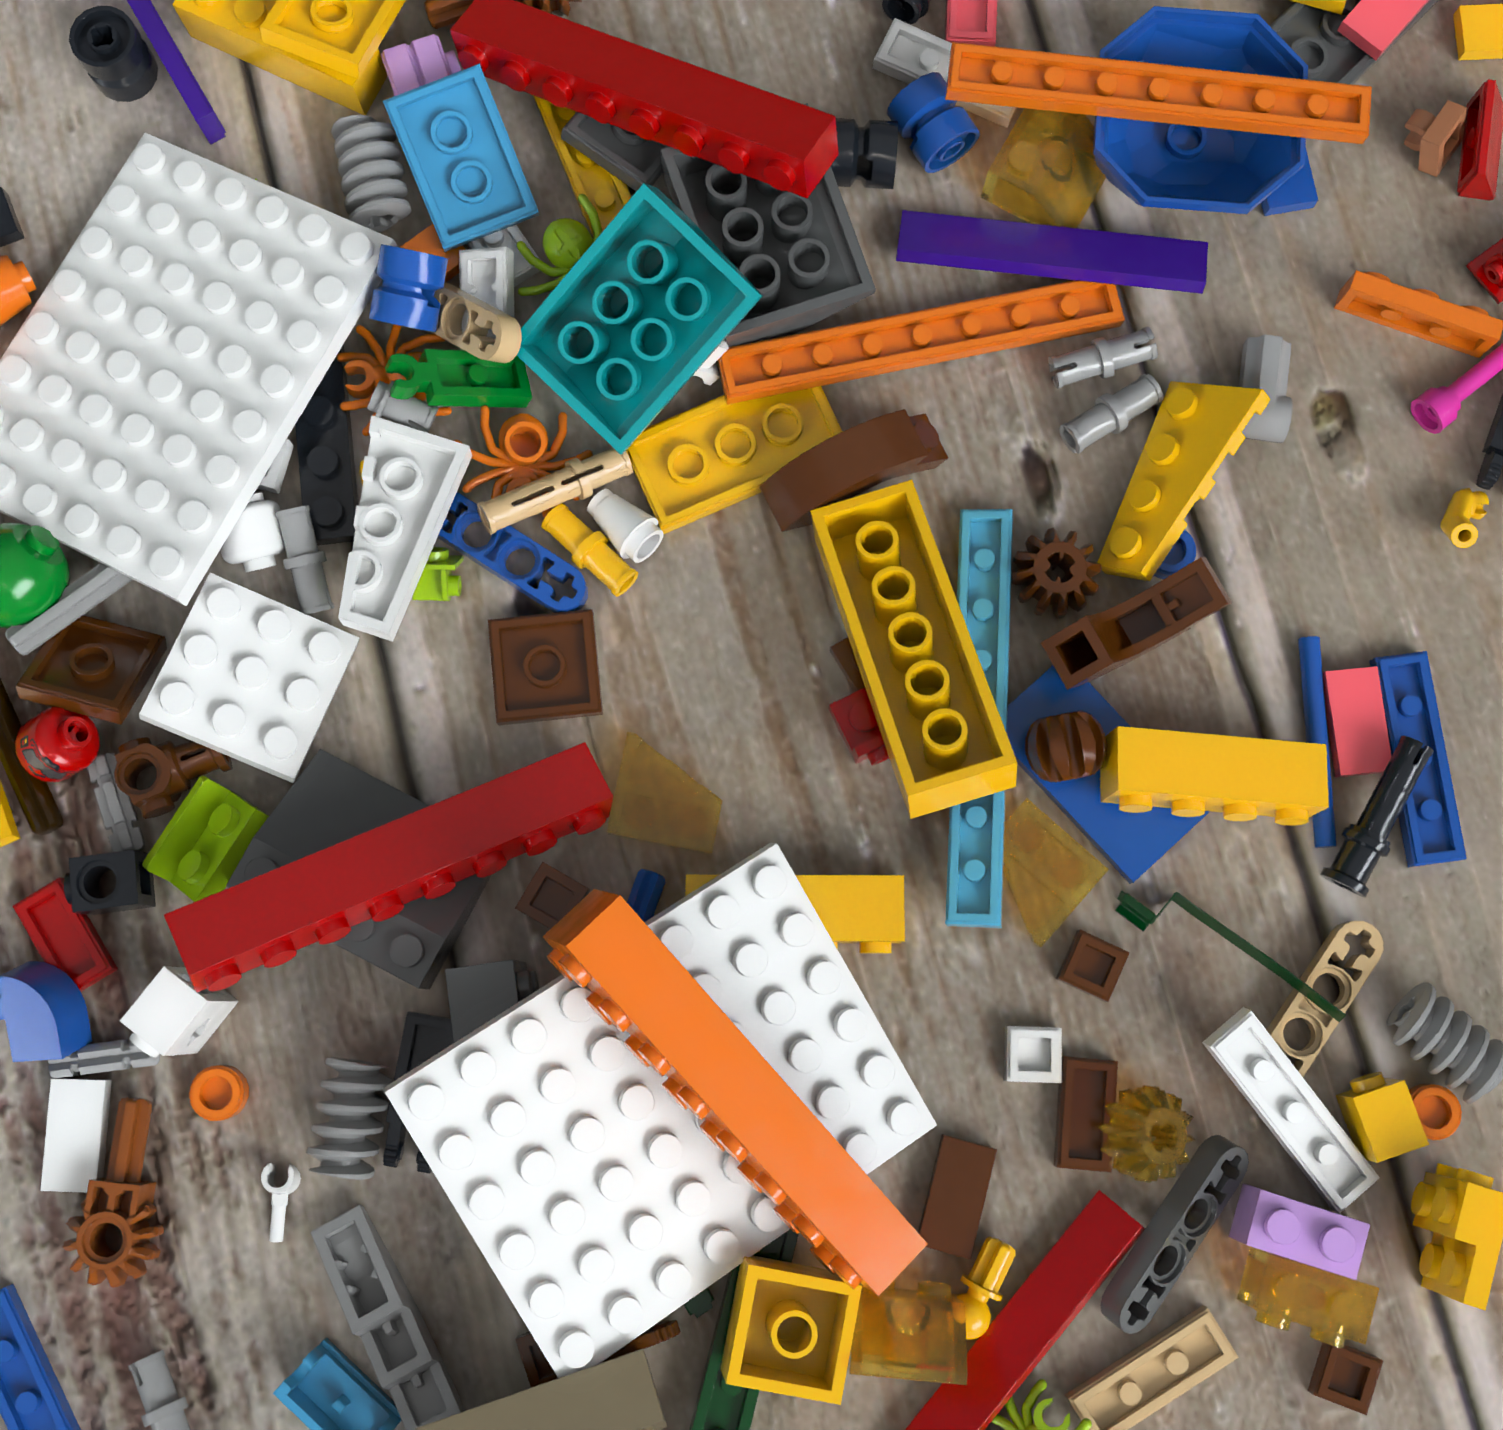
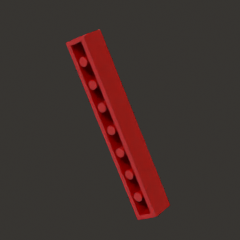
(649, 94)
(388, 867)

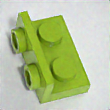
(205, 840)

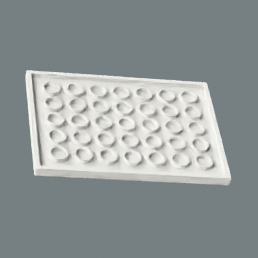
(174, 361)
(591, 1177)

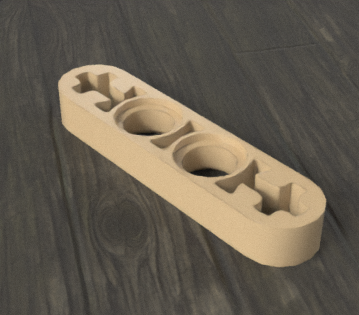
(1300, 1007)

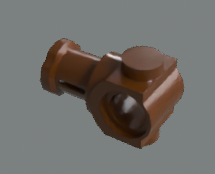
(174, 771)

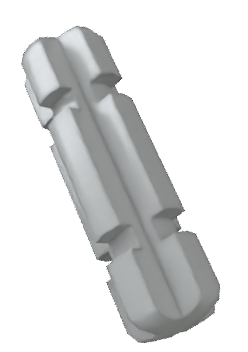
(115, 805)
(101, 1058)

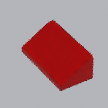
(1481, 144)

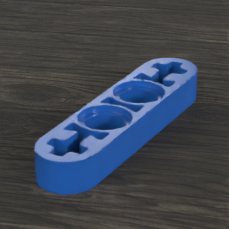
(501, 545)

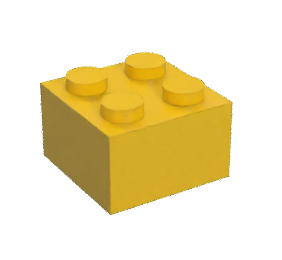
(790, 1330)

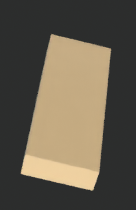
(1153, 1373)

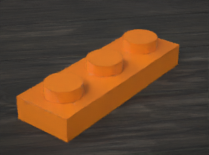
(1419, 313)

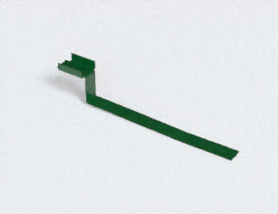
(1142, 917)

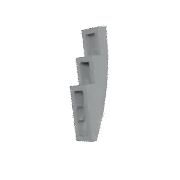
(386, 1319)

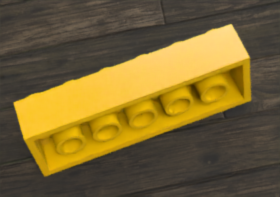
(913, 650)

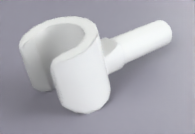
(279, 1198)

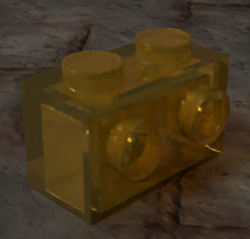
(1309, 1296)

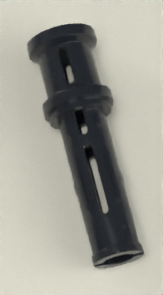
(1367, 839)

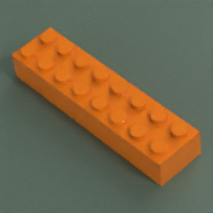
(735, 1089)

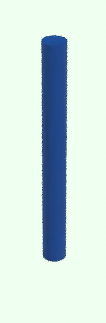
(1316, 729)

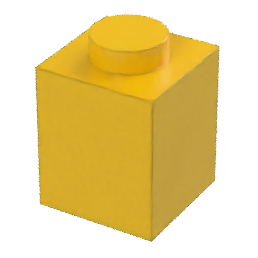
(1381, 1117)

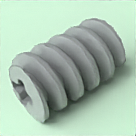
(370, 172)
(1450, 1040)
(350, 1119)

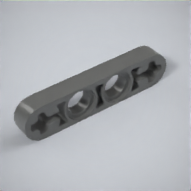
(1139, 1284)

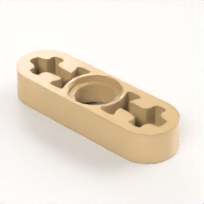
(480, 319)

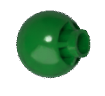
(30, 573)

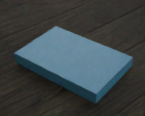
(461, 157)

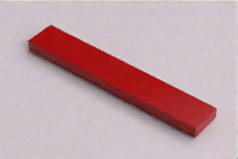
(1034, 1318)

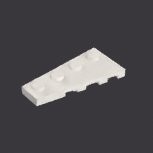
(401, 510)

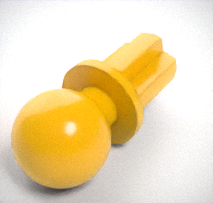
(984, 1283)

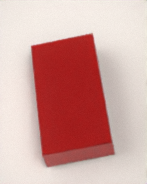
(64, 937)

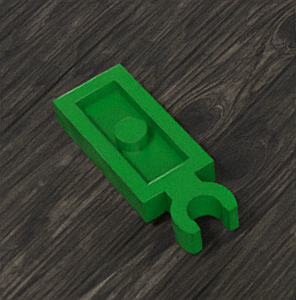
(460, 379)

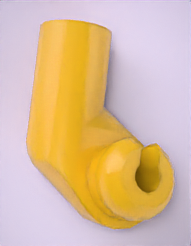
(1456, 520)

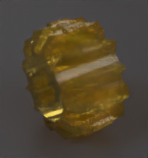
(1147, 1133)

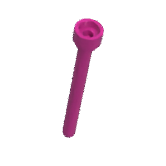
(1439, 406)

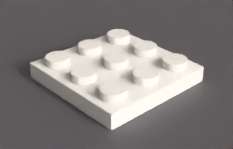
(249, 678)

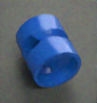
(937, 127)
(408, 288)

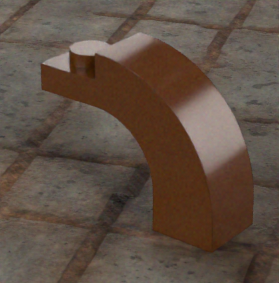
(851, 464)
(1137, 625)

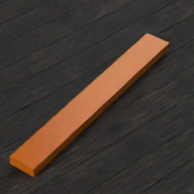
(1159, 93)
(917, 339)

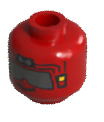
(57, 744)

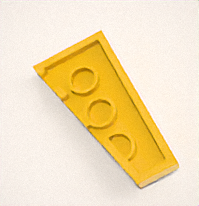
(1175, 470)

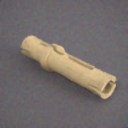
(500, 513)

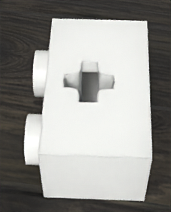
(173, 1017)

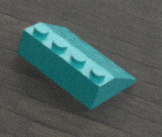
(635, 317)

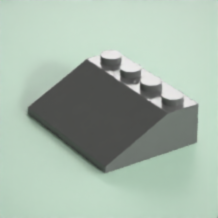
(786, 245)
(335, 804)

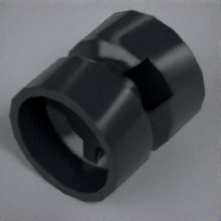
(113, 53)
(866, 153)

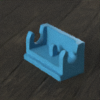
(336, 1394)

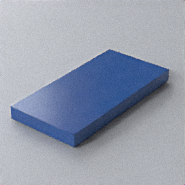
(1124, 838)

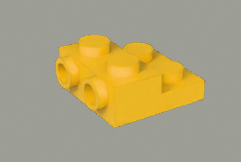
(1466, 1233)

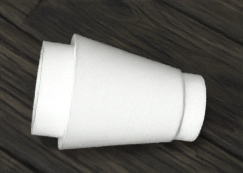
(625, 525)

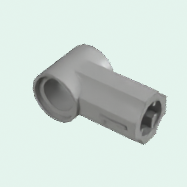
(1267, 368)

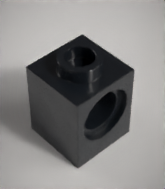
(133, 883)

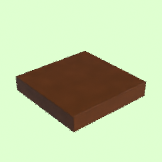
(545, 667)
(93, 669)

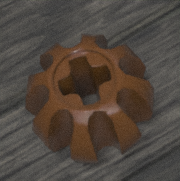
(1066, 746)

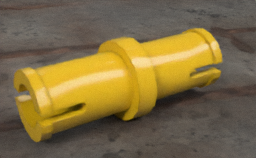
(589, 549)

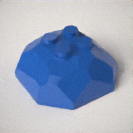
(1192, 164)

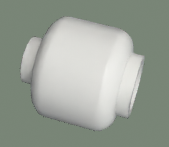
(255, 536)

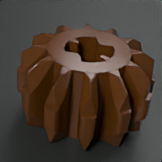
(1055, 553)

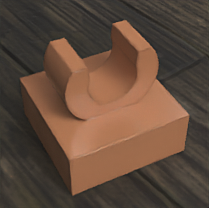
(1436, 136)

